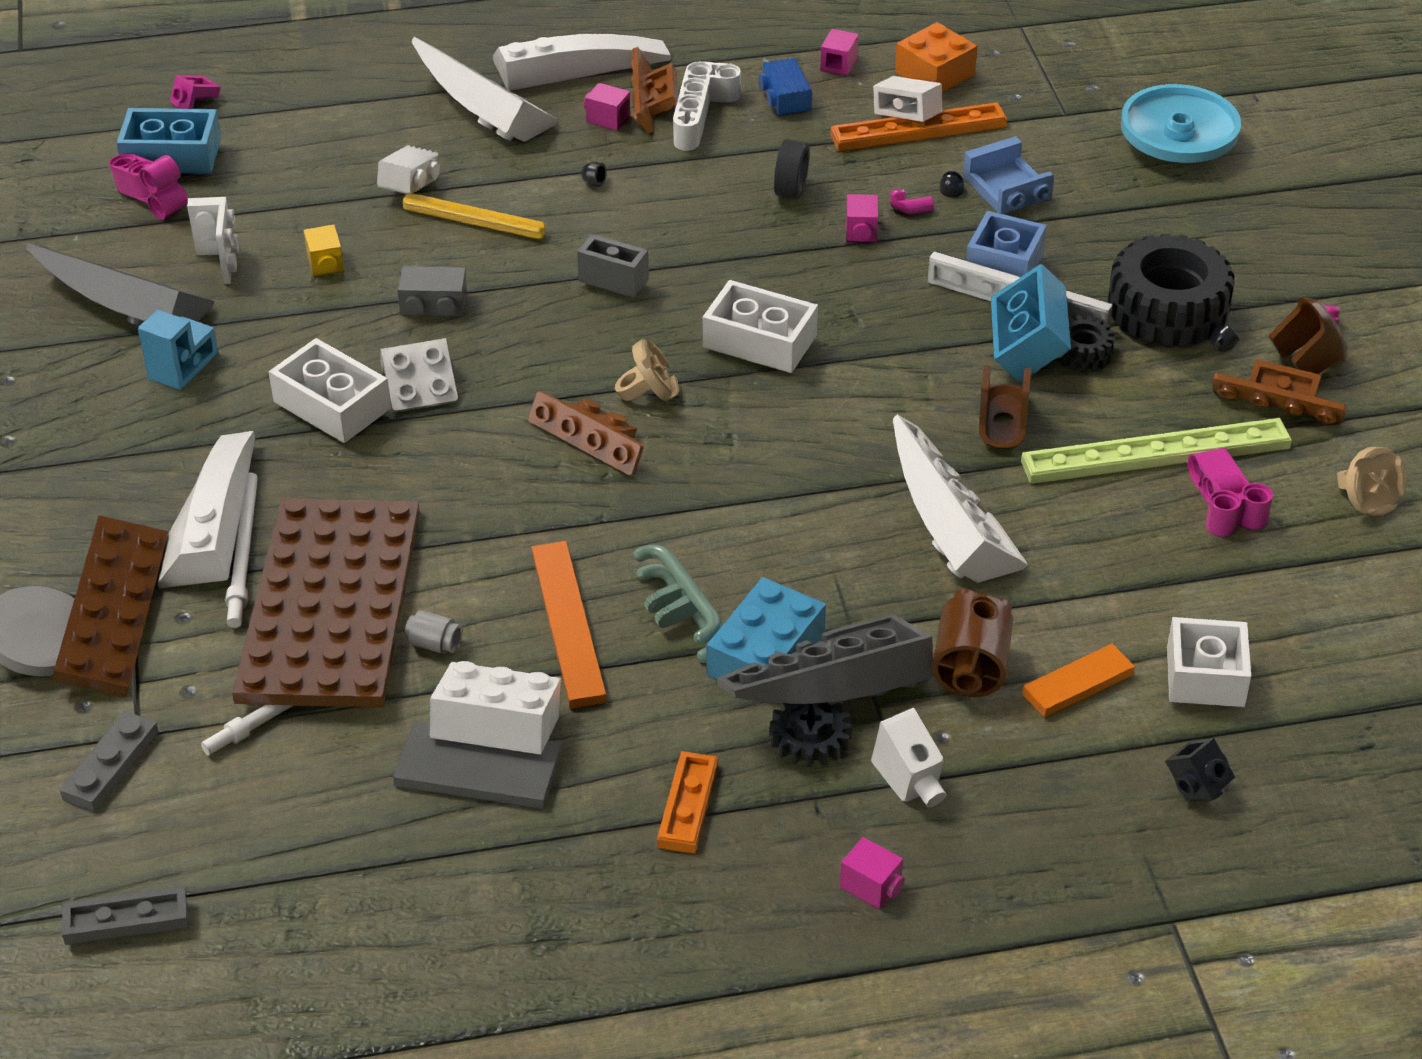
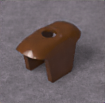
(1316, 331)
(1003, 400)

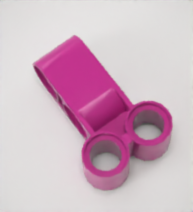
(150, 182)
(1228, 493)

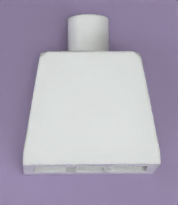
(909, 758)

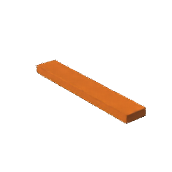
(900, 130)
(568, 625)

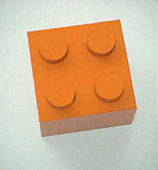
(936, 56)

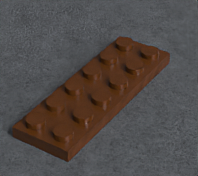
(110, 606)

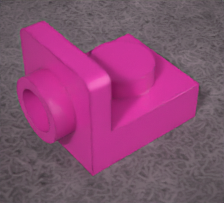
(192, 87)

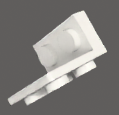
(212, 231)
(419, 375)

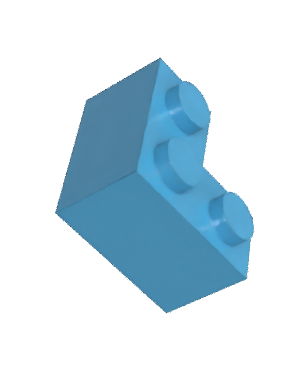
(175, 348)

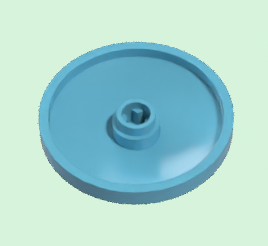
(1180, 123)

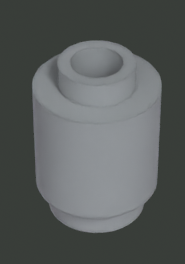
(433, 632)

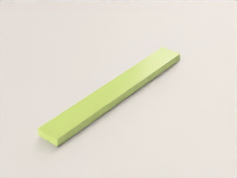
(1153, 450)

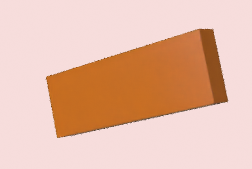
(1078, 680)
(687, 802)

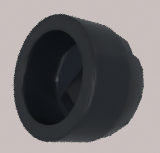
(594, 173)
(951, 184)
(1225, 337)

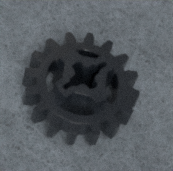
(829, 731)

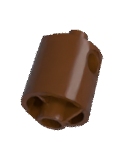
(973, 644)

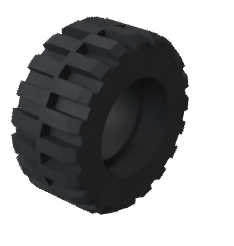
(1170, 290)

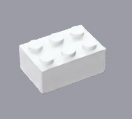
(760, 326)
(330, 390)
(495, 707)

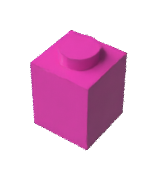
(839, 52)
(607, 106)
(861, 218)
(872, 873)

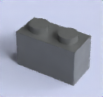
(613, 265)
(432, 291)

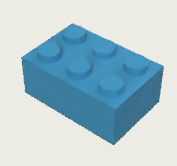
(183, 134)
(1030, 322)
(763, 624)

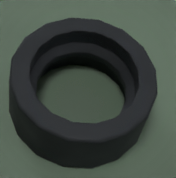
(791, 169)

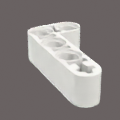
(700, 85)

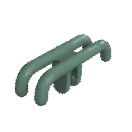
(680, 598)

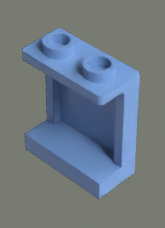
(1005, 177)

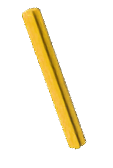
(474, 216)

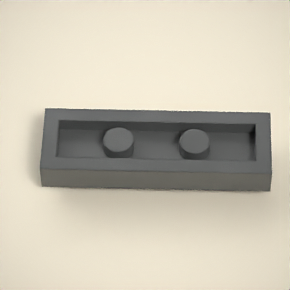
(109, 761)
(124, 915)

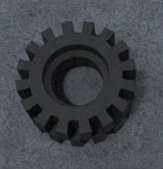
(1097, 344)

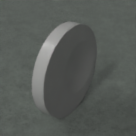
(33, 628)

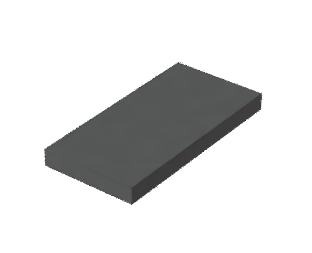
(476, 769)

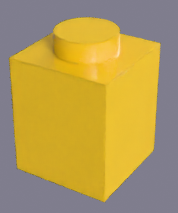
(323, 250)

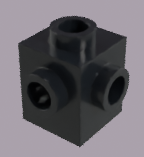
(1200, 770)

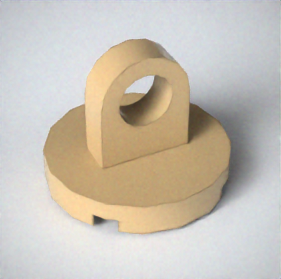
(648, 374)
(1374, 481)

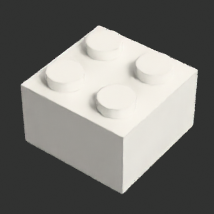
(1208, 662)

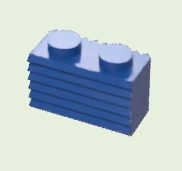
(786, 86)

